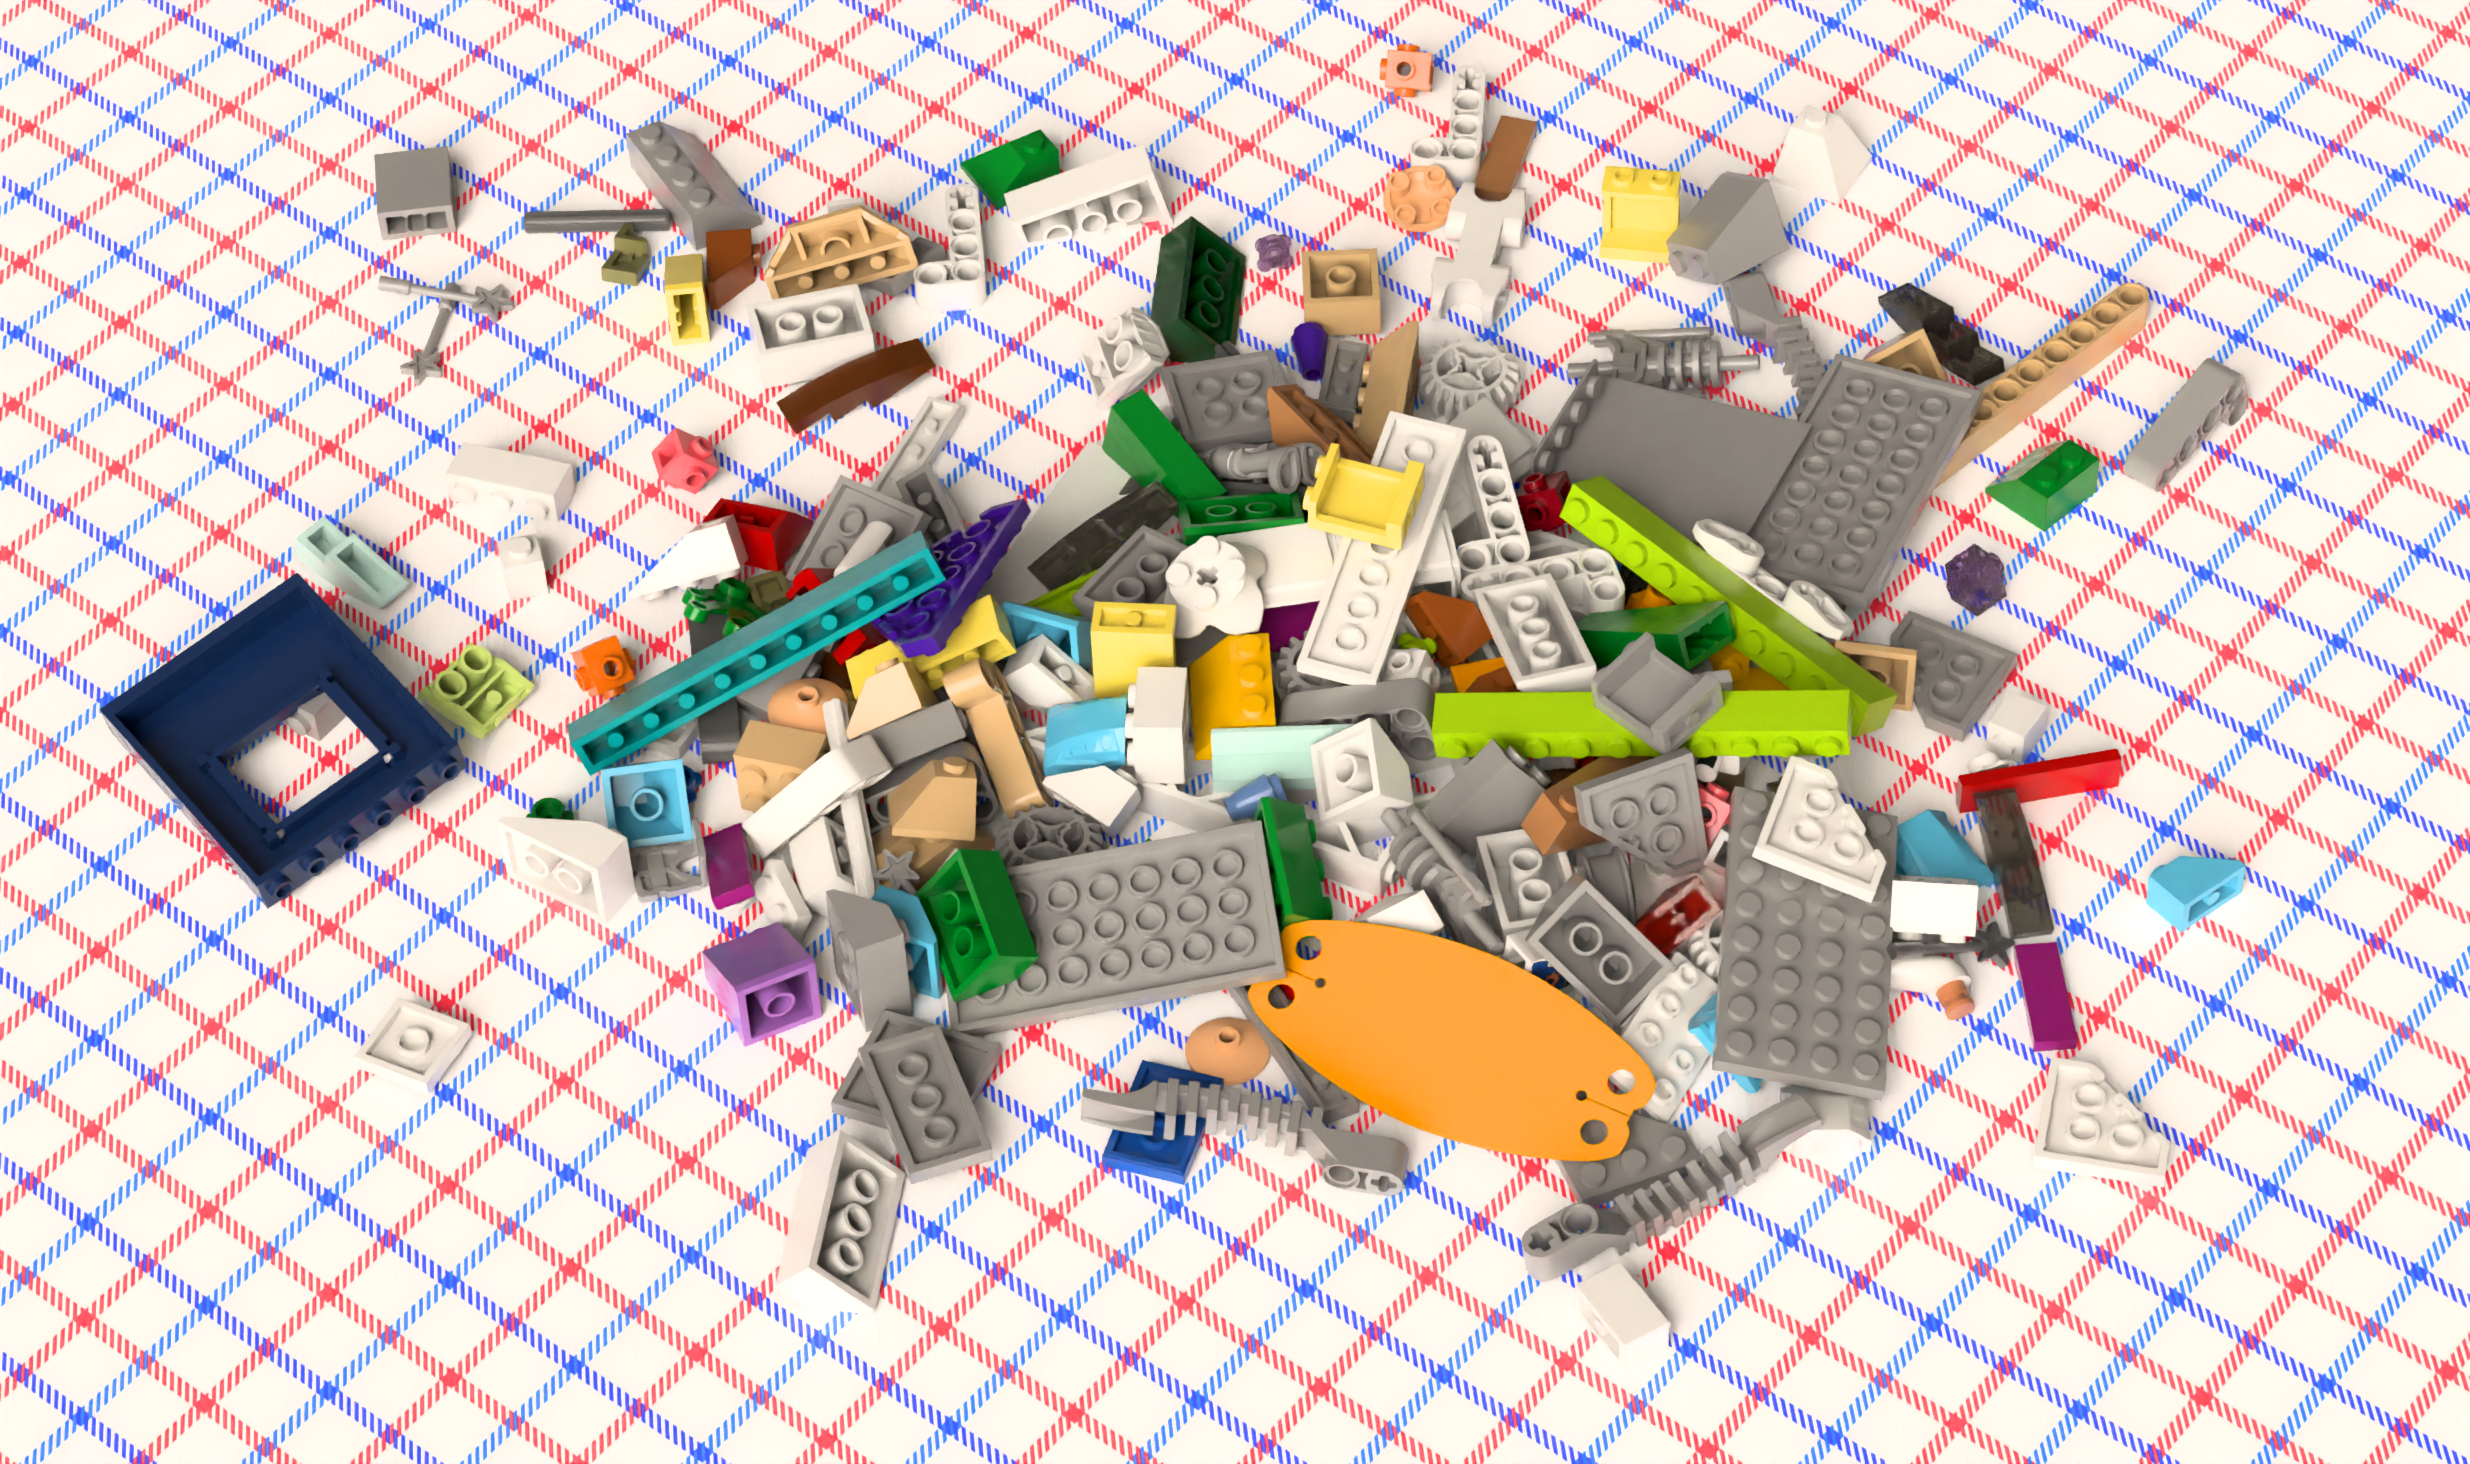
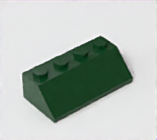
(1197, 291)

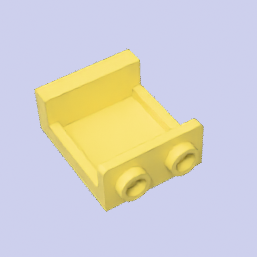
(1639, 213)
(1363, 499)
(1130, 638)

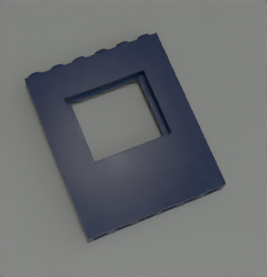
(244, 684)

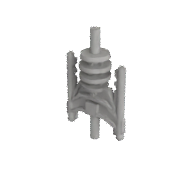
(1645, 358)
(1452, 888)

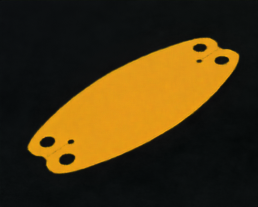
(1453, 1041)

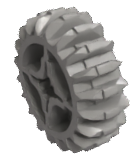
(1046, 835)

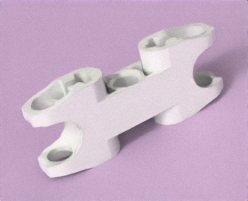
(1474, 272)
(1800, 599)

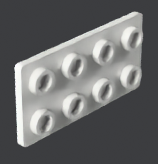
(1661, 1036)

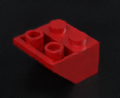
(767, 532)

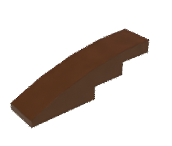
(849, 385)

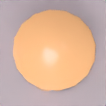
(1418, 198)

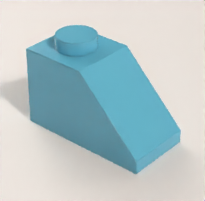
(2193, 888)

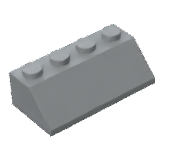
(688, 182)

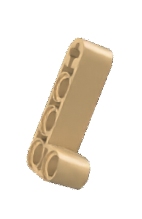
(999, 732)

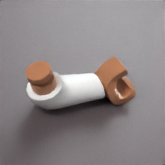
(1938, 978)

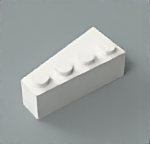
(1089, 200)

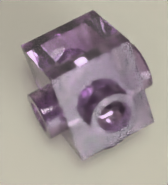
(1976, 579)

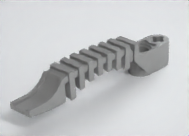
(1757, 318)
(1346, 1157)
(1555, 1248)

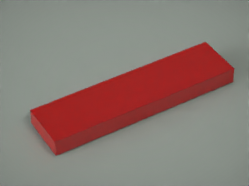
(2044, 778)

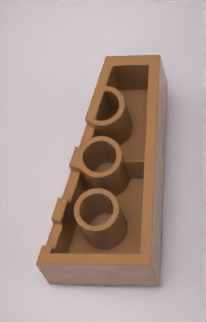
(1554, 817)

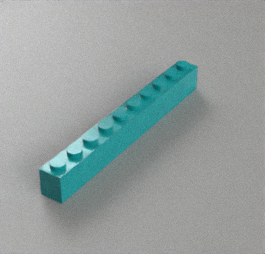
(755, 652)

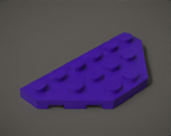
(967, 563)

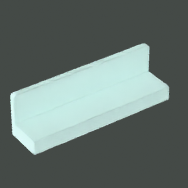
(1249, 752)

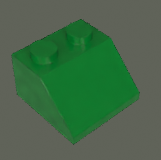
(2047, 483)

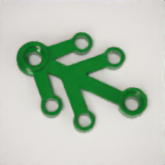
(731, 599)

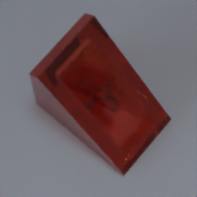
(1678, 914)

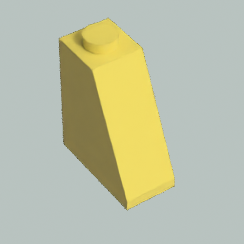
(686, 299)

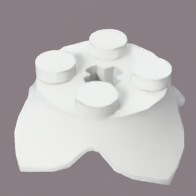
(1230, 603)

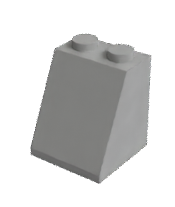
(1728, 230)

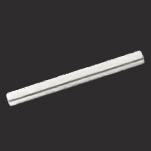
(853, 808)

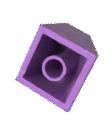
(763, 982)

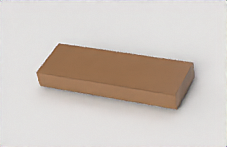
(1505, 158)

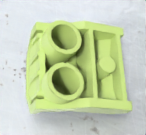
(477, 691)

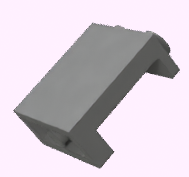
(1655, 696)

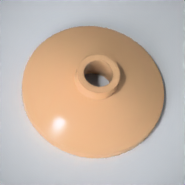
(801, 703)
(1227, 1050)

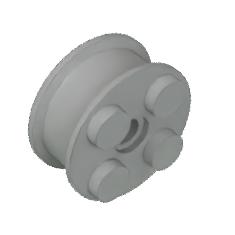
(1610, 877)

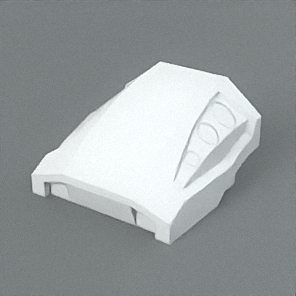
(1122, 355)
(1842, 1128)

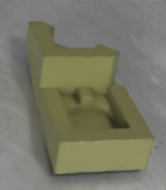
(628, 260)
(768, 590)

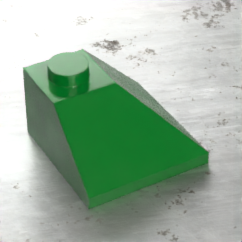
(1013, 166)

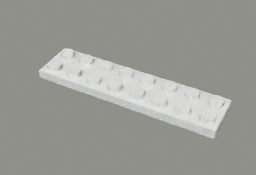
(1372, 581)

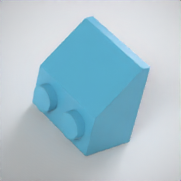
(923, 941)

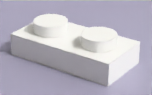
(782, 899)

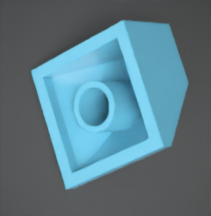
(1064, 630)
(647, 802)

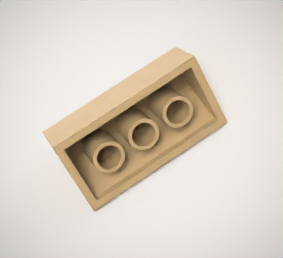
(1390, 382)

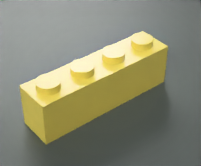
(981, 634)

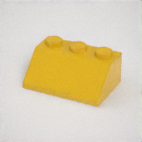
(1231, 688)

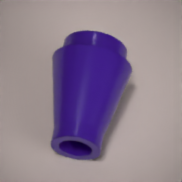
(1310, 348)

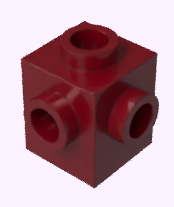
(1542, 500)

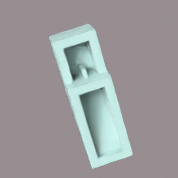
(348, 564)

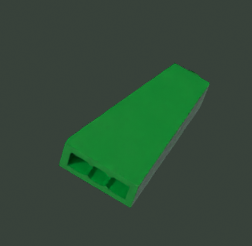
(1153, 450)
(1680, 632)

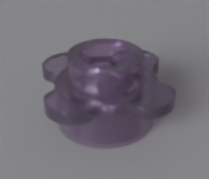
(1273, 243)

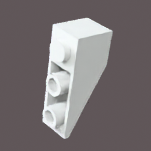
(704, 552)

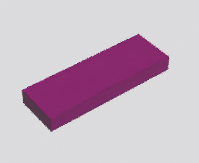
(729, 866)
(2045, 997)

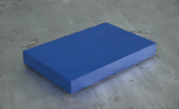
(1152, 1154)

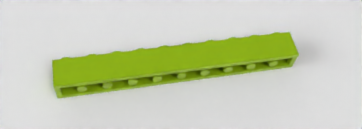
(1693, 576)
(1571, 726)

